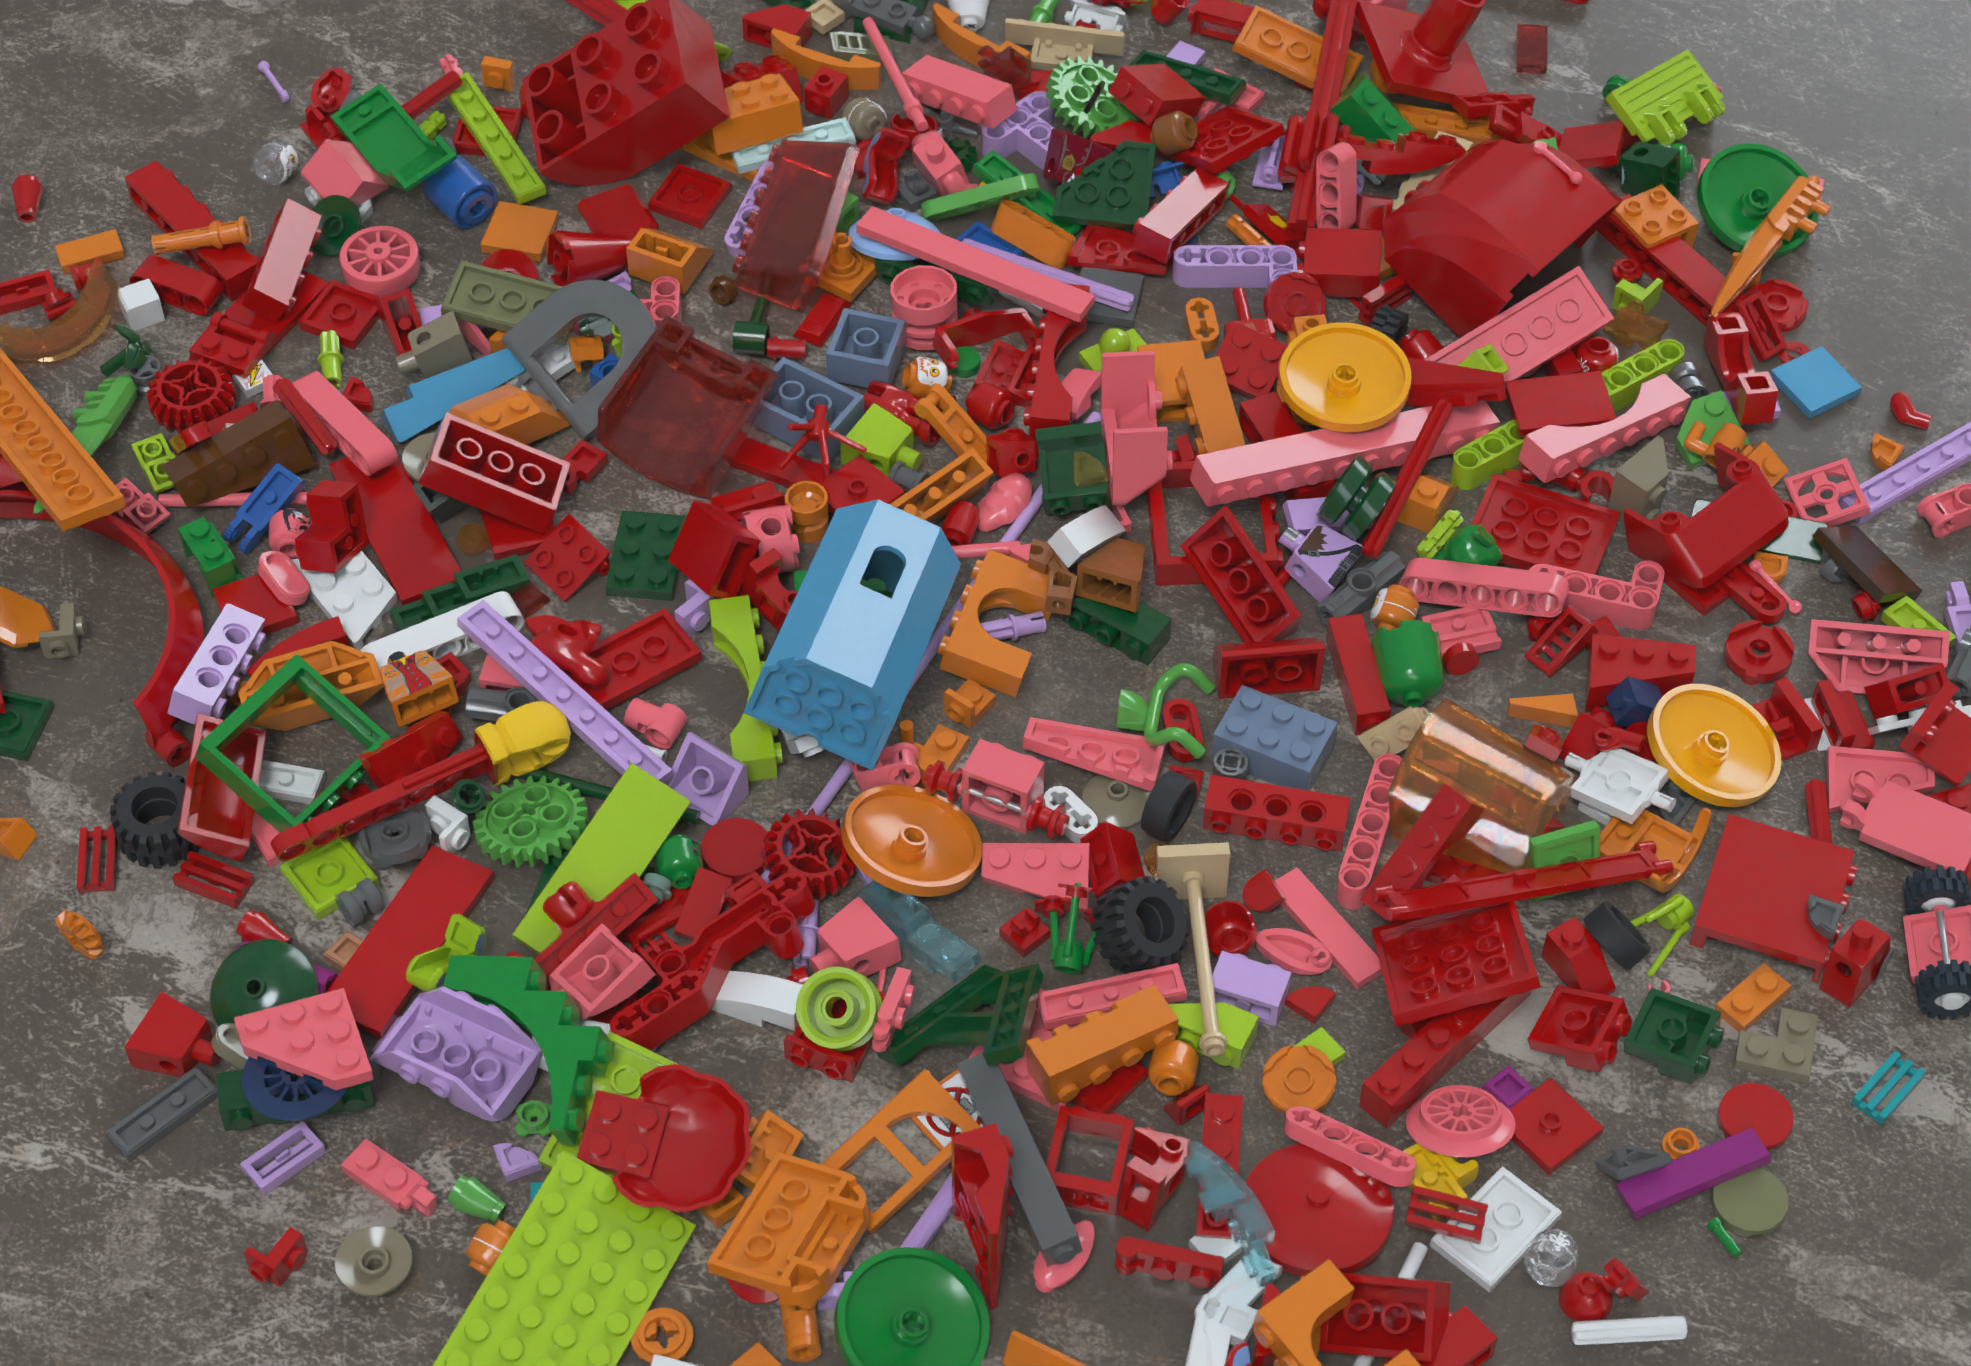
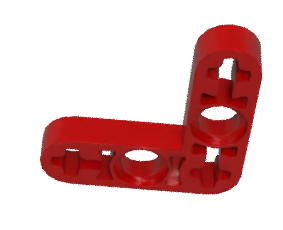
(204, 430)

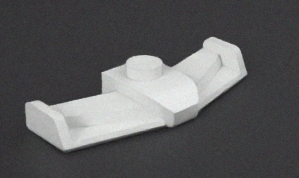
(1224, 1317)

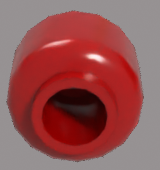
(1420, 344)
(990, 406)

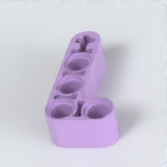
(1231, 265)

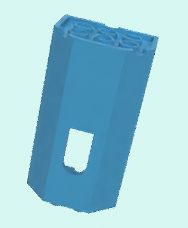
(848, 649)

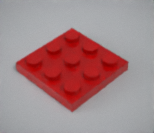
(1228, 138)

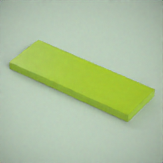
(611, 848)

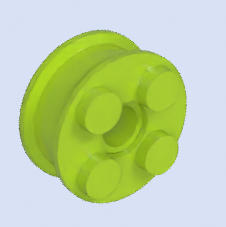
(816, 1002)

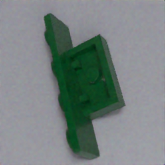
(966, 288)

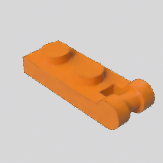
(951, 423)

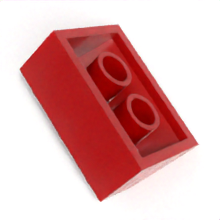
(1269, 666)
(1389, 1318)

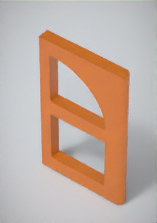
(919, 1098)

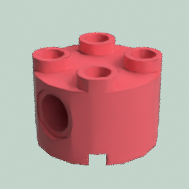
(774, 530)

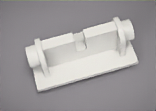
(1108, 17)

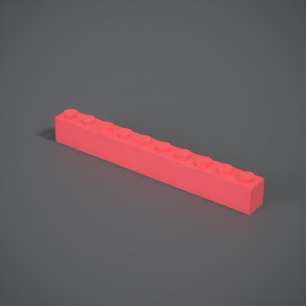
(1325, 454)

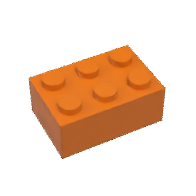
(758, 114)

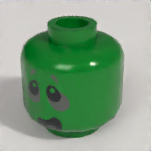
(679, 860)

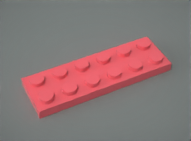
(1536, 326)

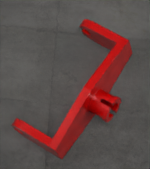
(981, 328)

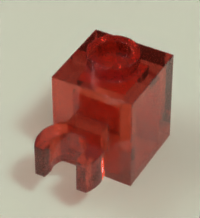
(1006, 66)

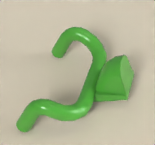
(1143, 716)

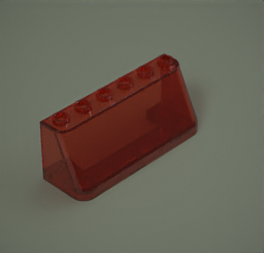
(794, 220)

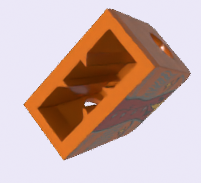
(416, 686)

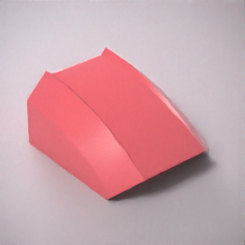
(600, 973)

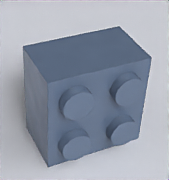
(865, 348)

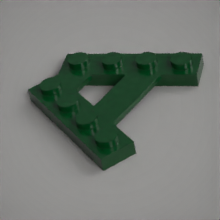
(952, 1023)

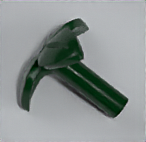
(129, 357)

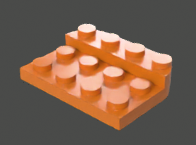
(794, 1231)

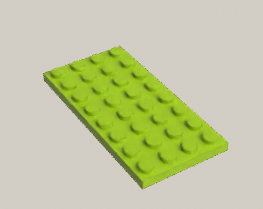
(570, 1277)

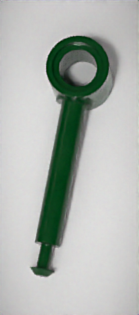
(752, 335)

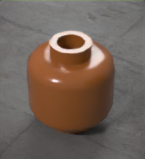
(1174, 133)

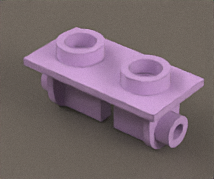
(1268, 165)

